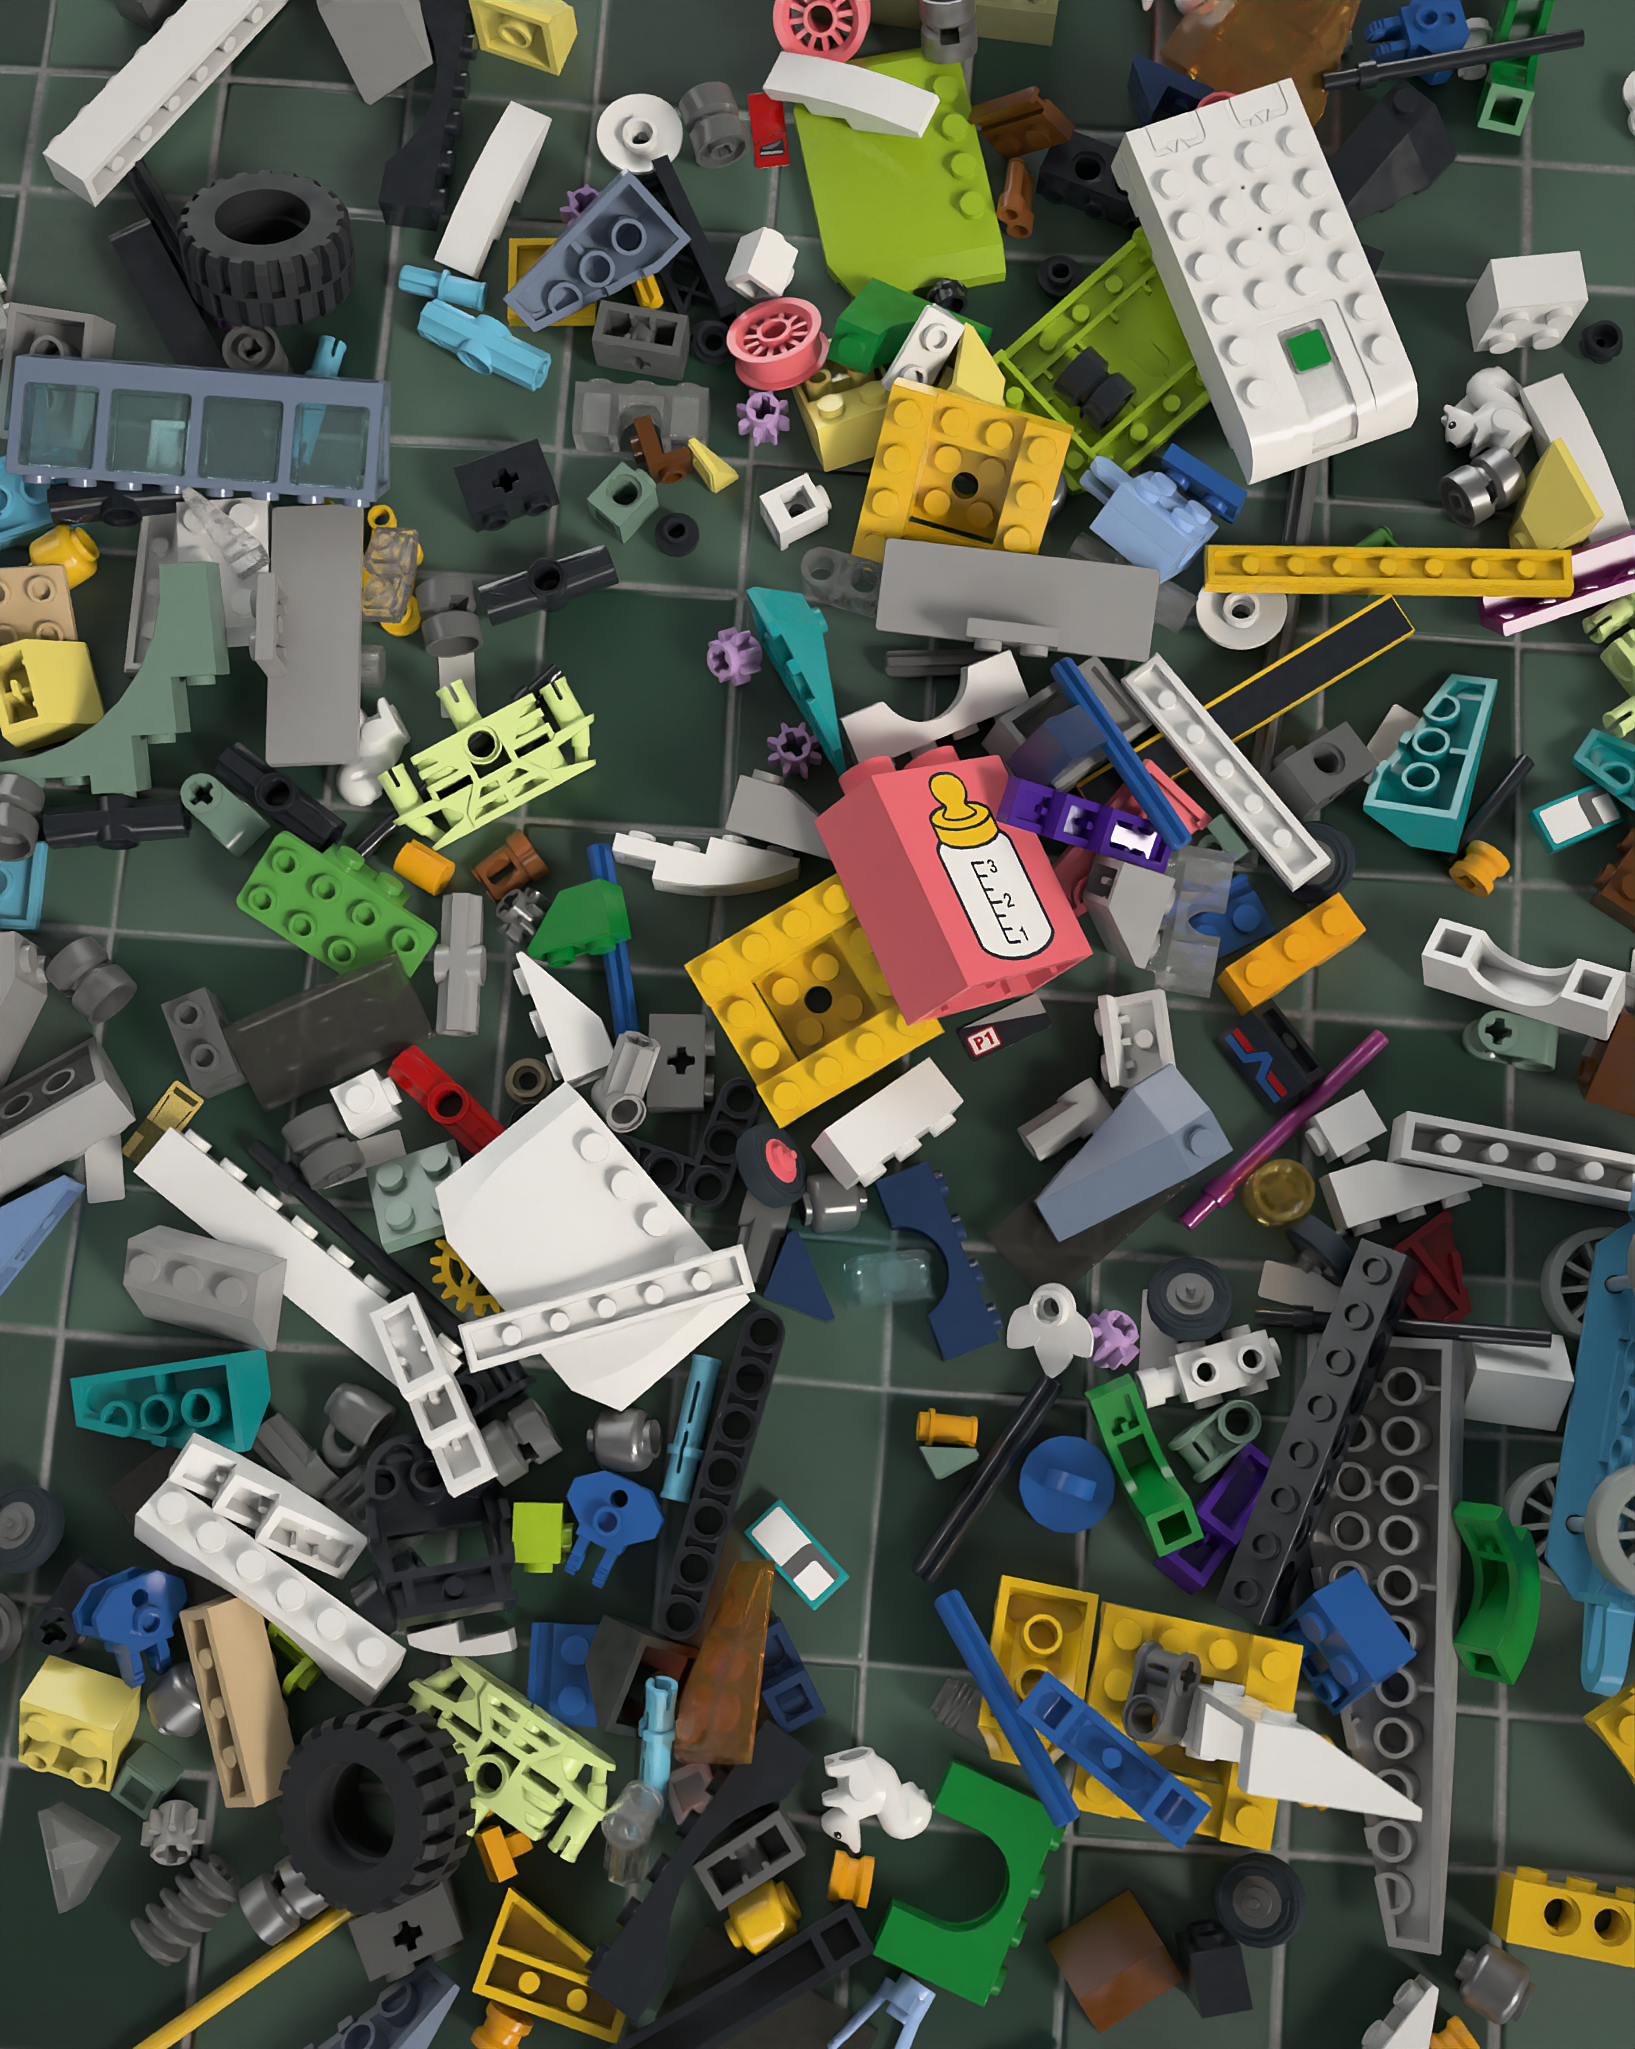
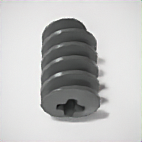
(189, 1911)

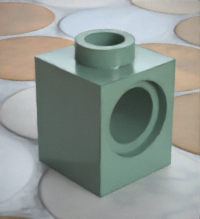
(618, 519)

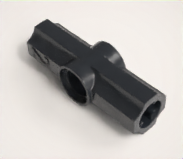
(106, 504)
(521, 594)
(261, 782)
(117, 822)

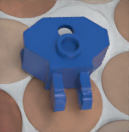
(1420, 31)
(608, 1523)
(133, 1615)

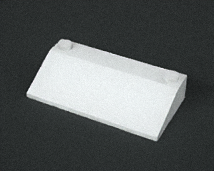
(1286, 1758)

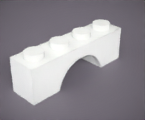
(985, 691)
(1575, 997)

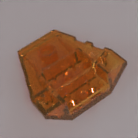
(1262, 42)

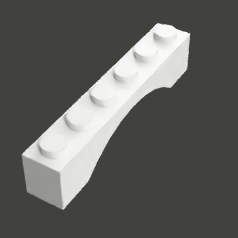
(327, 1630)

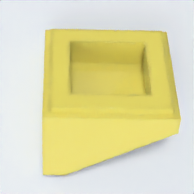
(710, 467)

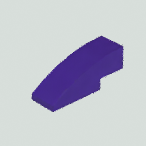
(1222, 1517)

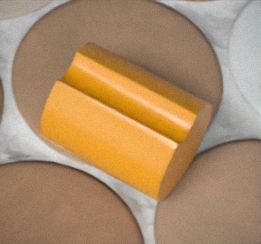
(424, 867)

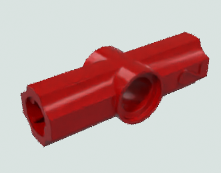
(431, 1086)

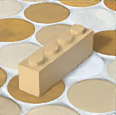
(239, 1698)

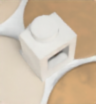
(790, 497)

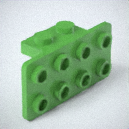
(334, 906)

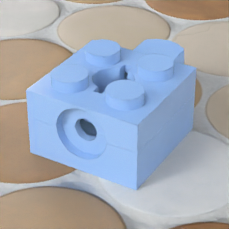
(1147, 518)

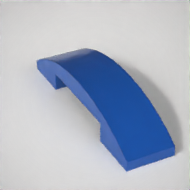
(1114, 1760)

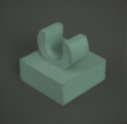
(1228, 836)

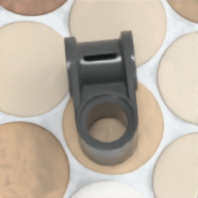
(1162, 1693)

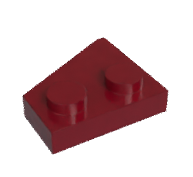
(1438, 1285)

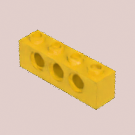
(1521, 1917)

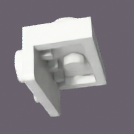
(925, 347)
(1134, 1036)

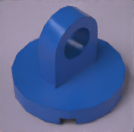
(1066, 1484)

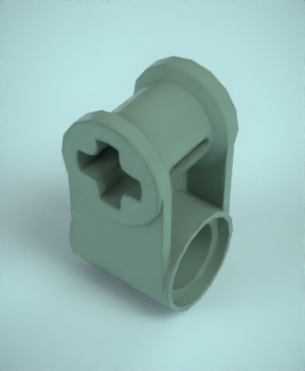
(226, 816)
(1518, 1041)
(1214, 1439)

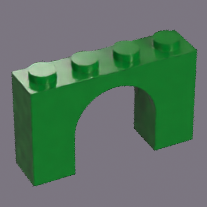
(971, 1953)

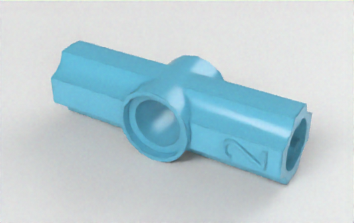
(484, 344)

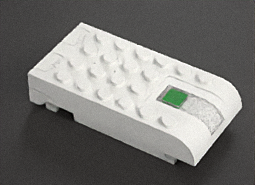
(1268, 280)

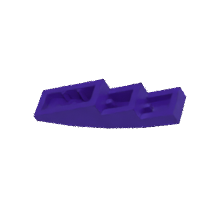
(1082, 824)

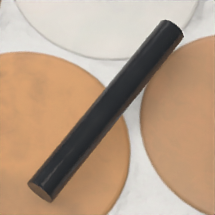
(1490, 807)

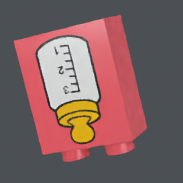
(945, 891)

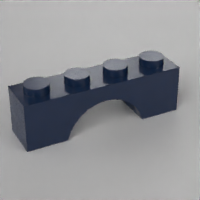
(916, 1205)

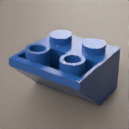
(1346, 1641)

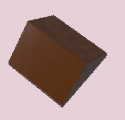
(1113, 1960)

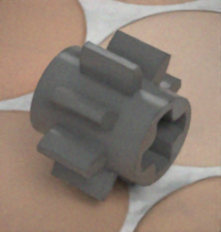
(522, 914)

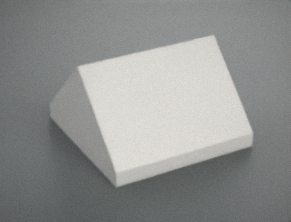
(1517, 1384)

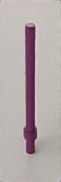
(1220, 1190)

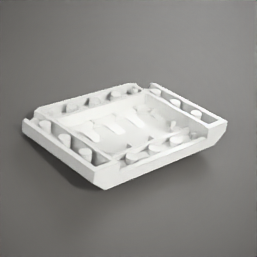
(565, 1211)

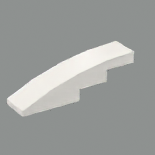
(850, 92)
(492, 189)
(1556, 414)
(433, 1395)
(270, 1505)

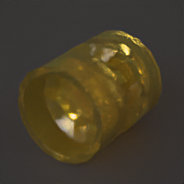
(1278, 1193)

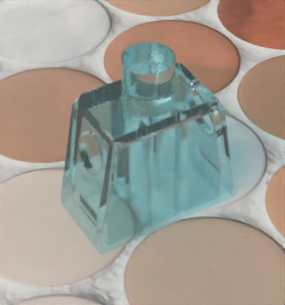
(889, 1279)

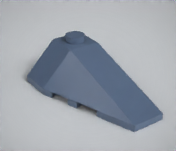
(603, 250)
(1145, 1146)
(404, 2013)

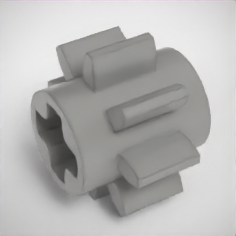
(173, 1832)

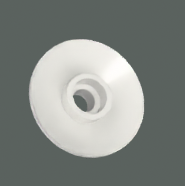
(636, 119)
(1265, 619)

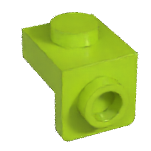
(306, 1669)

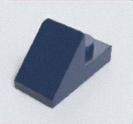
(1162, 89)

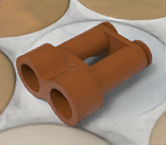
(1016, 201)
(525, 858)

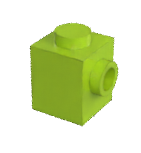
(541, 1535)

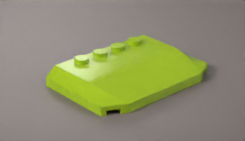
(899, 202)
(1133, 327)

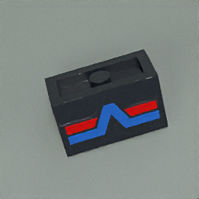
(1270, 1055)

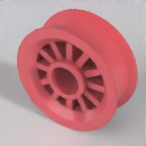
(845, 46)
(778, 344)

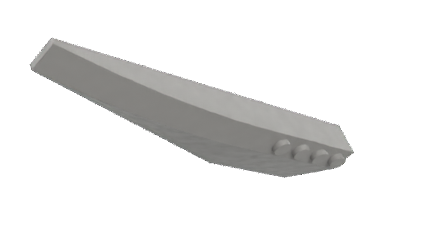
(1398, 1532)

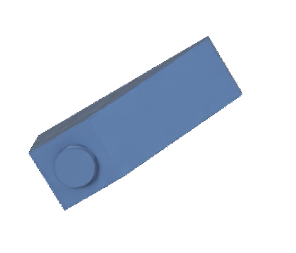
(29, 1221)

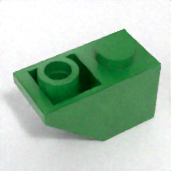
(582, 921)

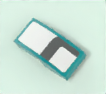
(1575, 818)
(797, 1554)

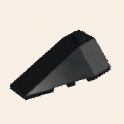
(1392, 153)

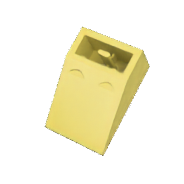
(842, 413)

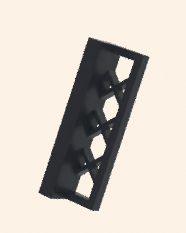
(698, 250)

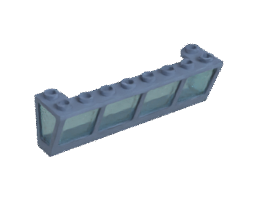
(199, 429)

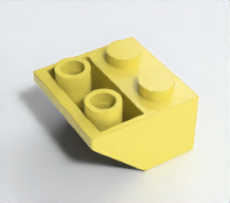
(47, 692)
(77, 1723)

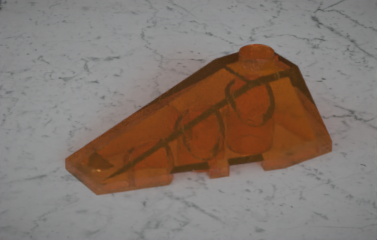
(724, 1688)

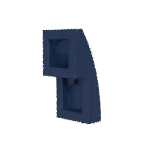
(786, 1681)

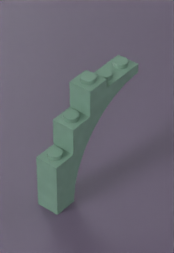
(185, 643)

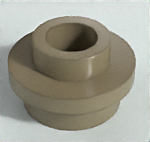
(519, 1071)

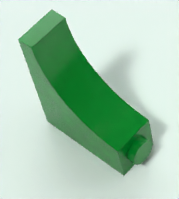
(878, 325)

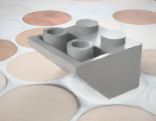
(1127, 907)

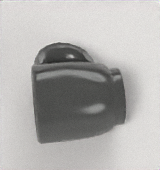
(358, 1416)

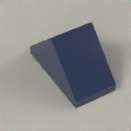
(1057, 747)
(796, 1282)

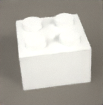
(1526, 301)

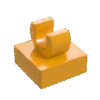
(499, 1850)

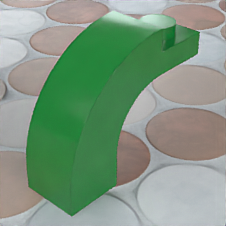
(1141, 1468)
(1505, 1595)

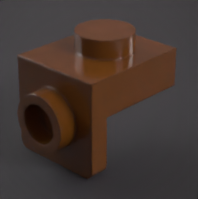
(661, 467)

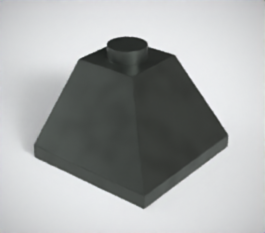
(622, 1662)

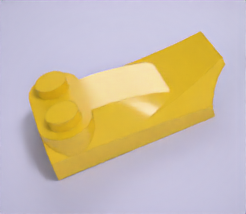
(1036, 1632)

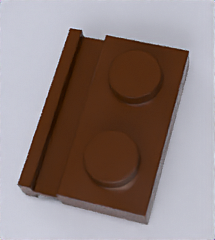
(1021, 123)

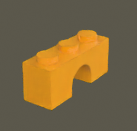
(1290, 954)

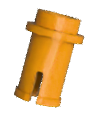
(946, 1428)

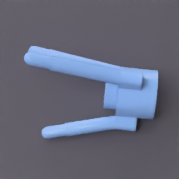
(907, 2004)

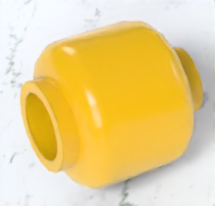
(66, 547)
(763, 1918)

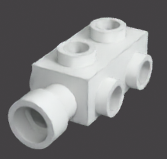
(1225, 1365)

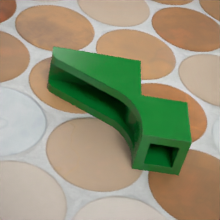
(1511, 82)

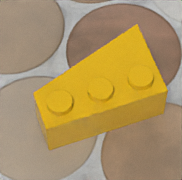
(541, 1971)

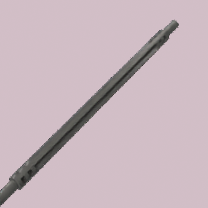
(1295, 533)

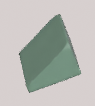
(945, 1461)
(146, 1780)

